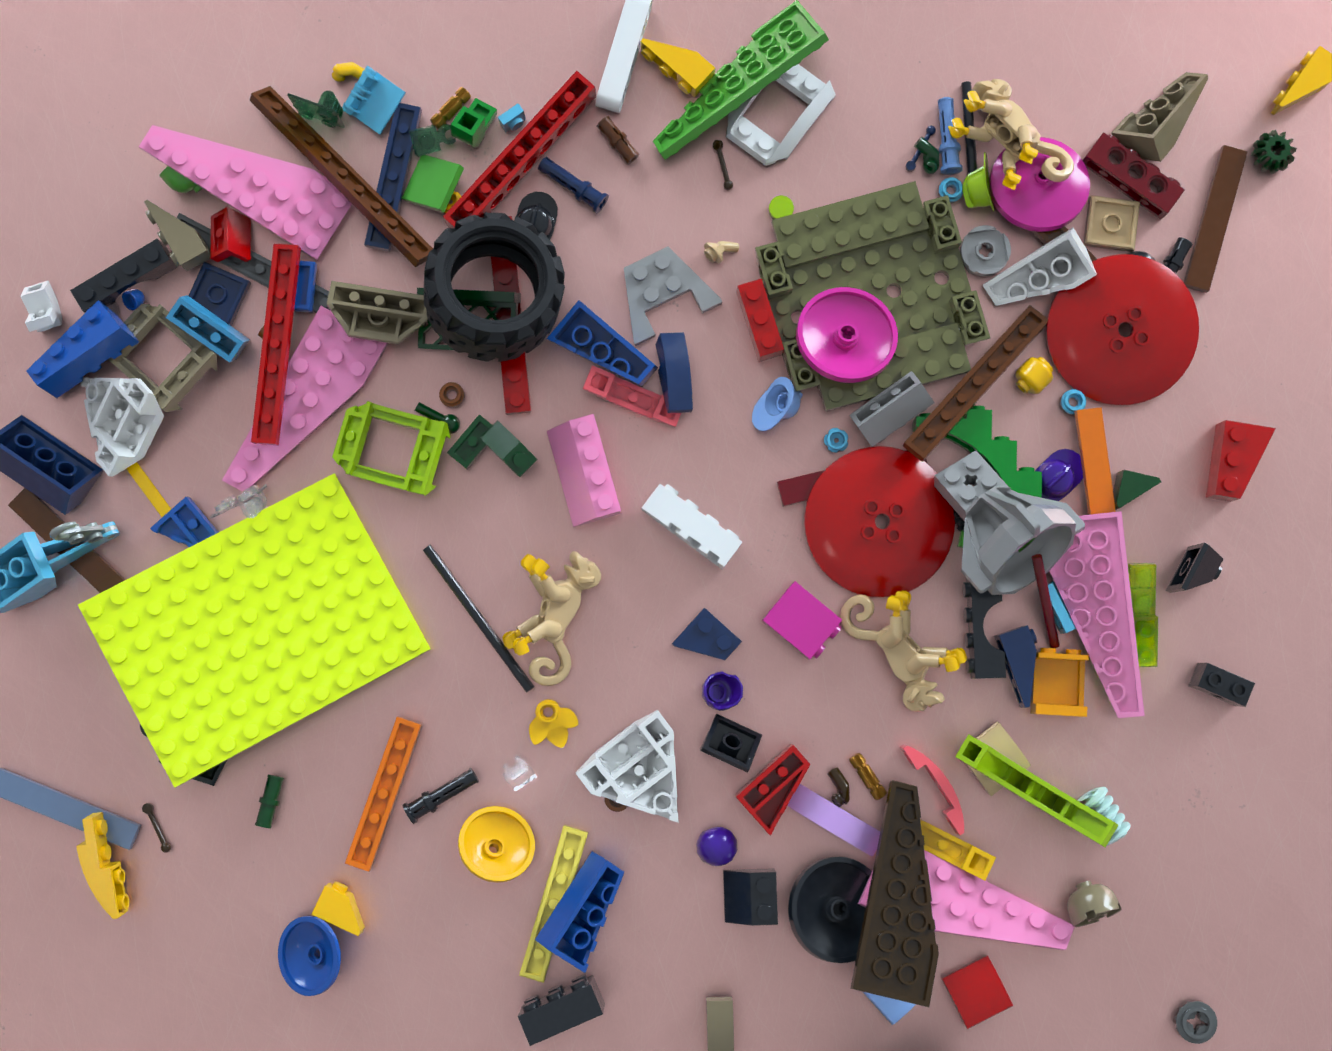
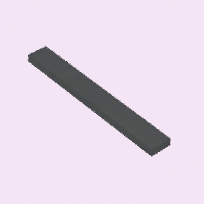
(256, 269)

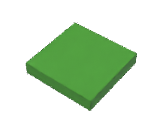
(432, 183)

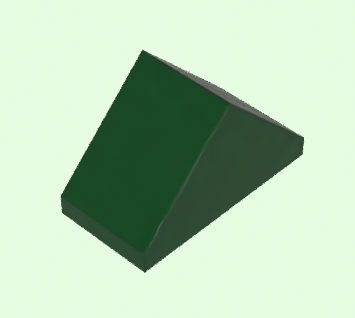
(1131, 485)

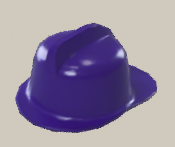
(1060, 474)

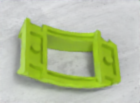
(424, 456)

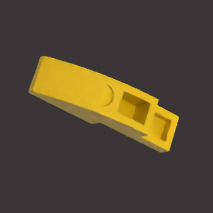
(103, 877)

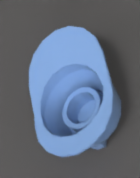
(776, 403)

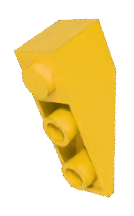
(681, 64)
(1311, 78)

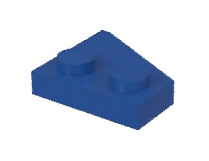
(185, 524)

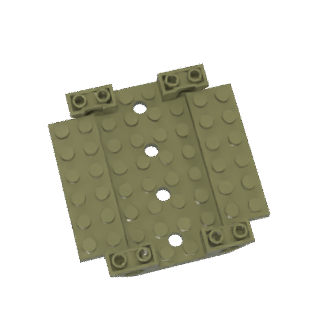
(868, 247)

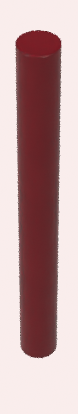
(1045, 600)

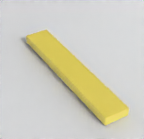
(560, 877)

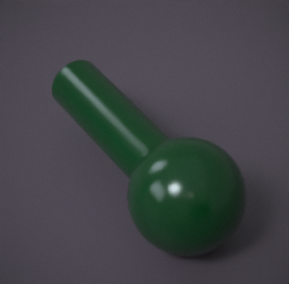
(452, 420)

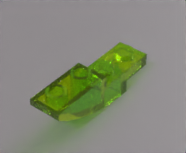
(1143, 596)

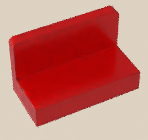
(230, 235)

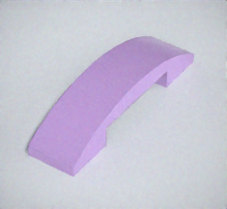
(835, 819)

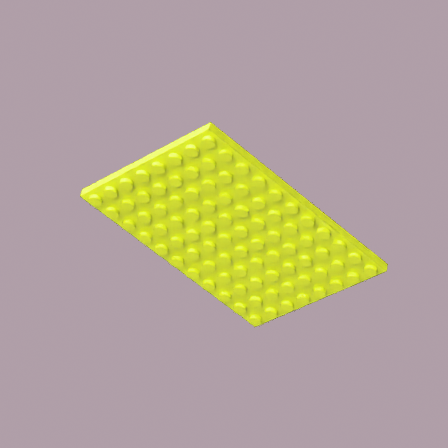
(253, 629)

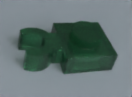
(428, 140)

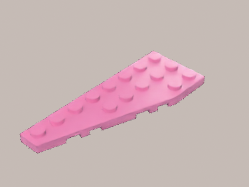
(319, 380)
(1098, 598)

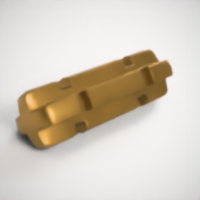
(450, 108)
(868, 776)

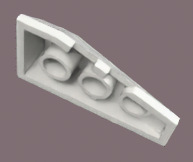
(1052, 268)

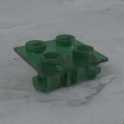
(327, 109)

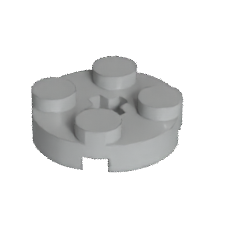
(994, 240)

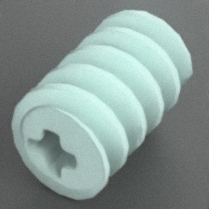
(1103, 805)

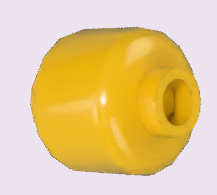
(1034, 375)

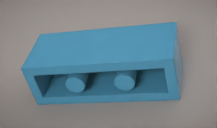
(207, 328)

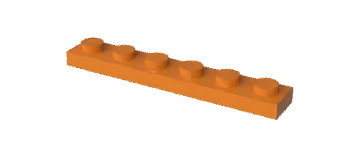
(383, 794)

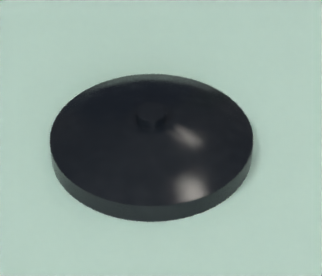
(826, 908)

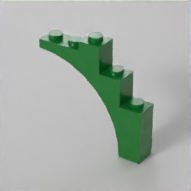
(975, 433)

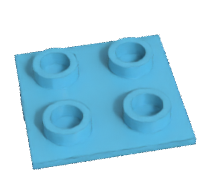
(373, 100)

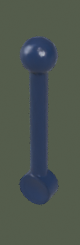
(910, 166)

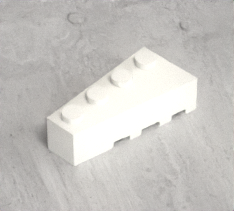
(692, 526)

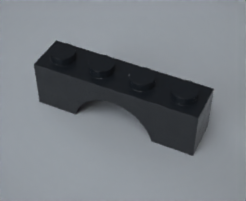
(144, 264)
(984, 659)

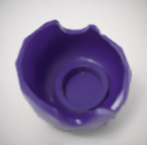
(722, 691)
(716, 846)

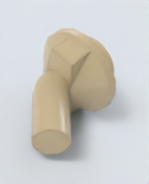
(715, 251)

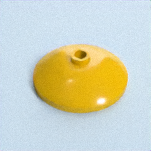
(498, 829)

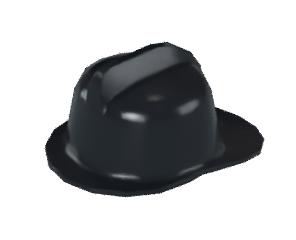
(539, 210)

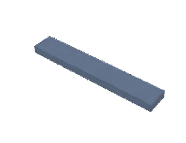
(64, 807)

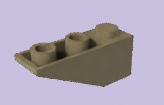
(185, 242)

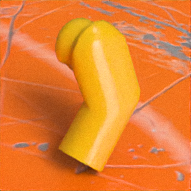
(346, 69)

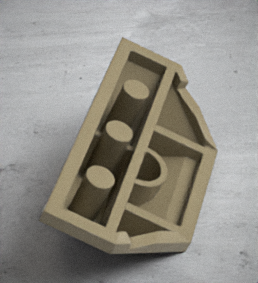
(376, 312)

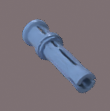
(950, 147)

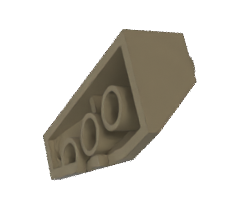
(1159, 124)

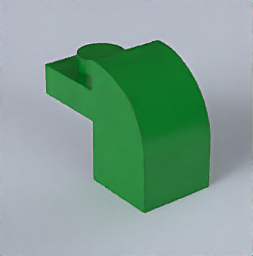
(473, 122)

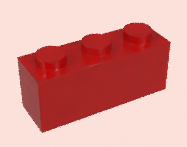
(760, 320)

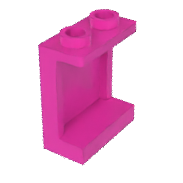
(803, 621)

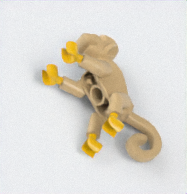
(1011, 129)
(557, 609)
(902, 652)

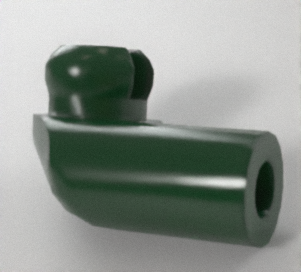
(930, 155)

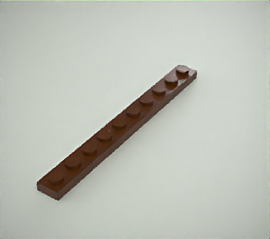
(341, 175)

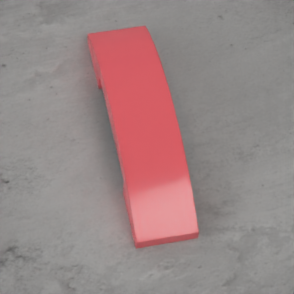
(629, 396)
(953, 812)

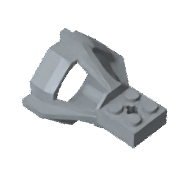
(1001, 523)

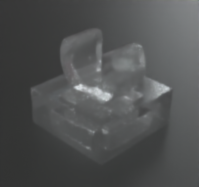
(519, 774)

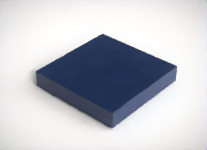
(219, 291)

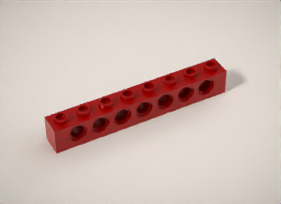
(524, 150)

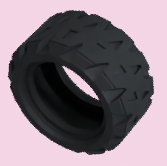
(503, 238)

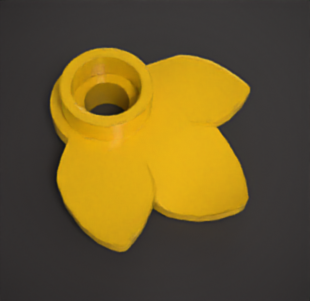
(554, 727)

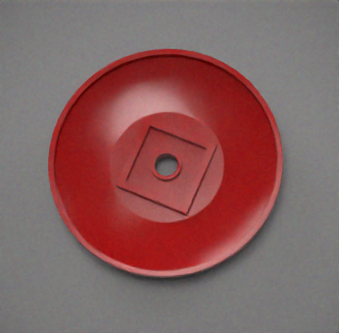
(1086, 336)
(844, 531)

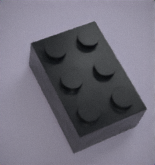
(561, 1009)

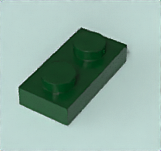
(469, 444)

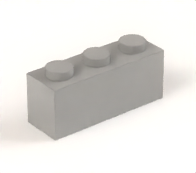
(892, 408)

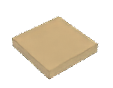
(1111, 223)

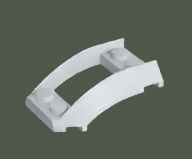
(759, 143)

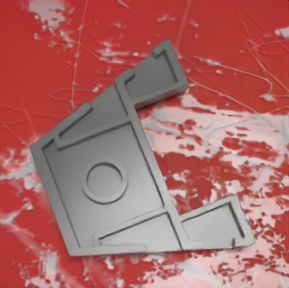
(657, 281)

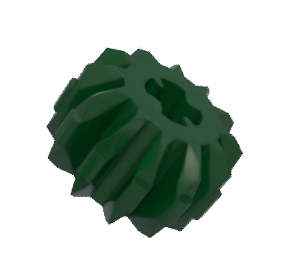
(1267, 157)

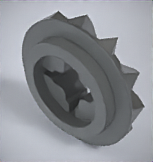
(1202, 1032)

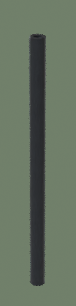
(478, 618)

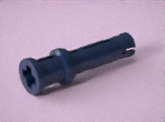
(582, 190)

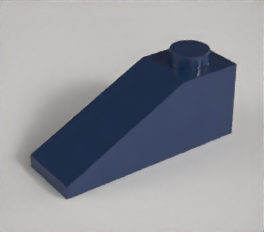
(1019, 660)

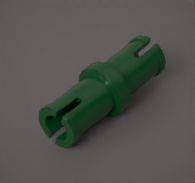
(269, 801)

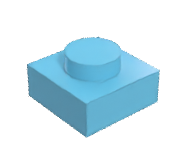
(512, 118)

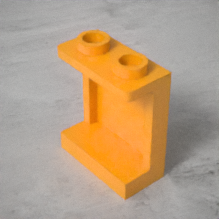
(1059, 683)

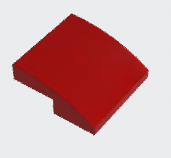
(977, 992)

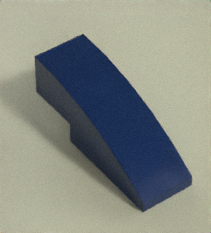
(675, 372)

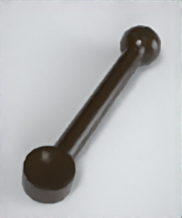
(718, 145)
(148, 809)

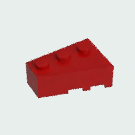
(1235, 457)
(773, 787)

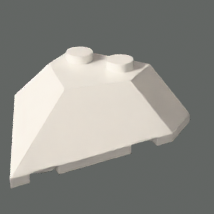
(122, 419)
(636, 768)

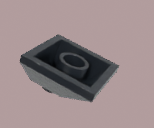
(1196, 568)

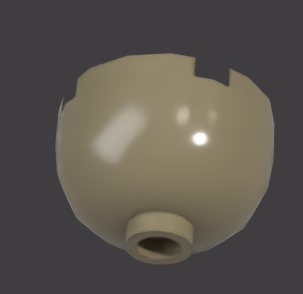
(1091, 904)

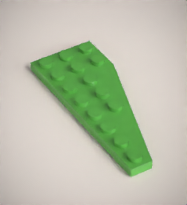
(773, 51)

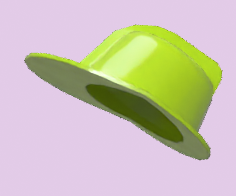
(976, 187)

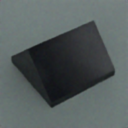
(731, 743)

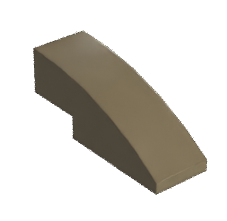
(720, 1024)

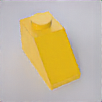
(339, 908)

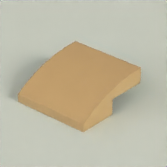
(1000, 741)

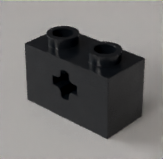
(1221, 684)

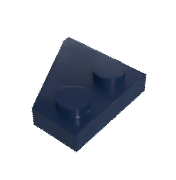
(708, 637)

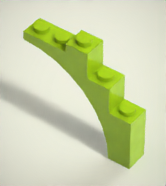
(1036, 791)

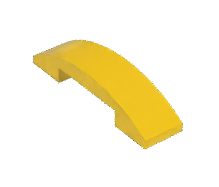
(956, 851)

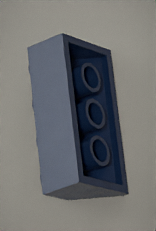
(45, 465)

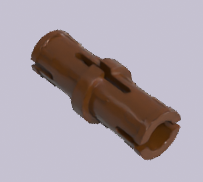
(618, 140)

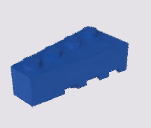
(596, 341)
(81, 350)
(581, 912)

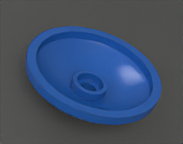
(309, 955)

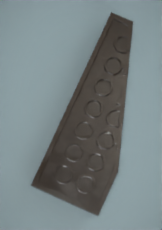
(897, 934)

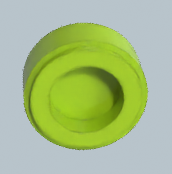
(781, 207)

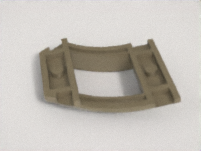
(184, 376)

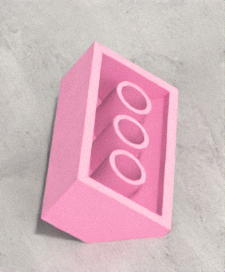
(583, 470)

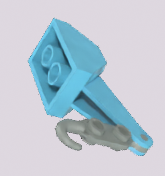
(28, 573)

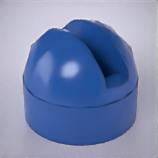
(133, 298)

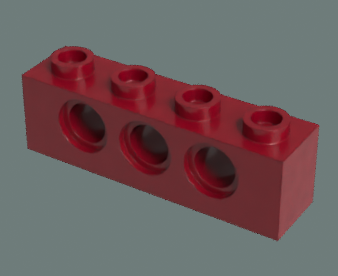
(1136, 189)

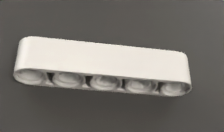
(623, 54)

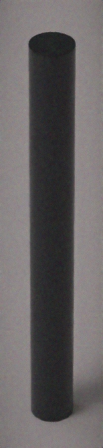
(969, 120)

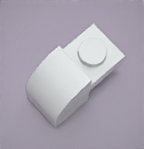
(42, 307)

